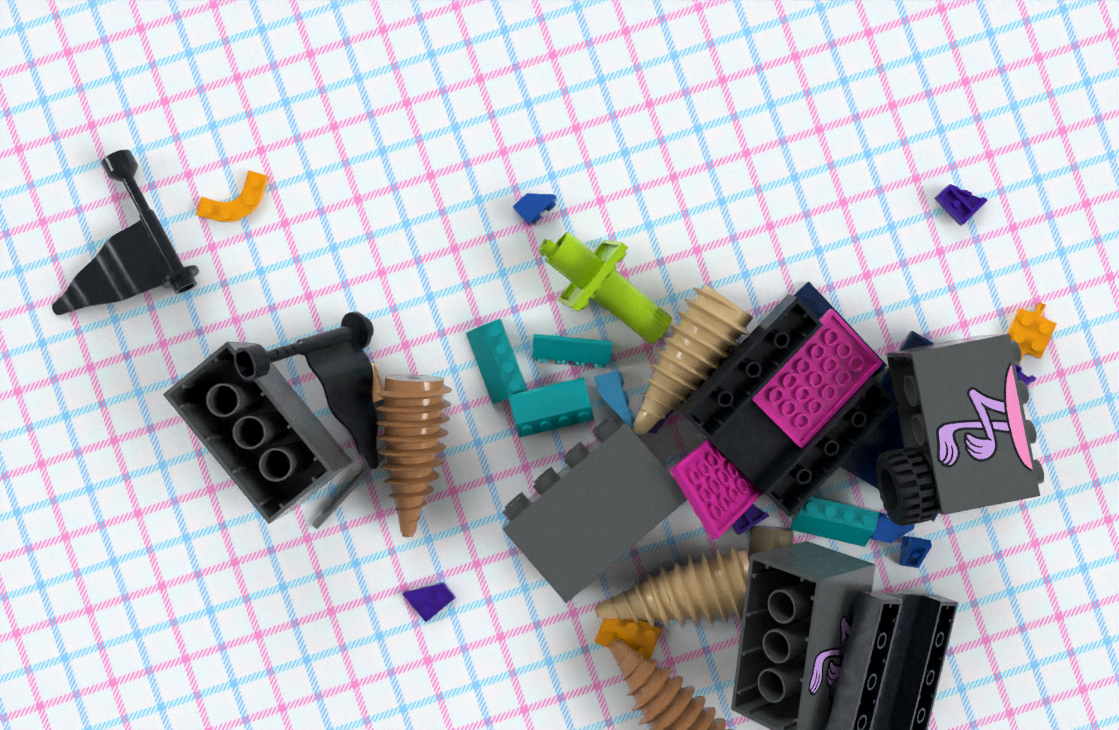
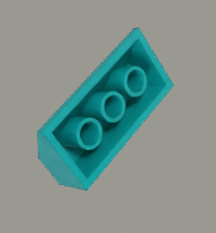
(571, 349)
(496, 361)
(551, 407)
(835, 520)

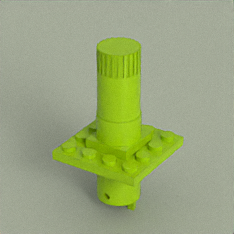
(596, 277)

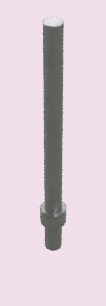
(346, 491)

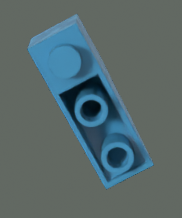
(611, 391)

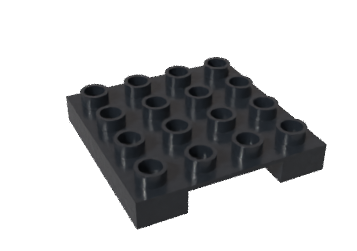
(751, 440)
(891, 662)

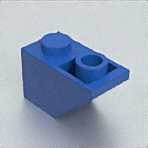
(533, 205)
(888, 531)

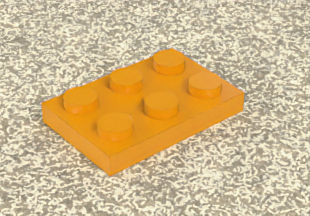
(638, 635)

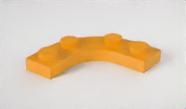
(239, 208)

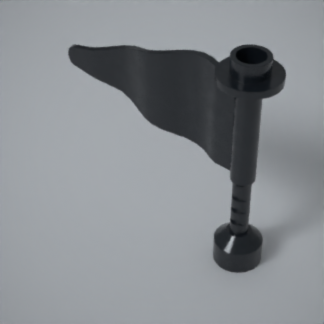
(132, 258)
(342, 370)

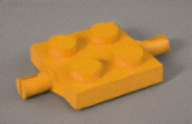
(1031, 331)

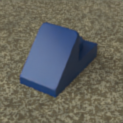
(914, 551)

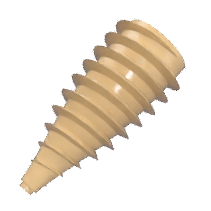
(691, 353)
(686, 592)

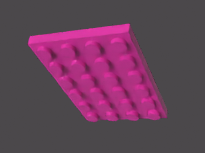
(817, 380)
(714, 488)

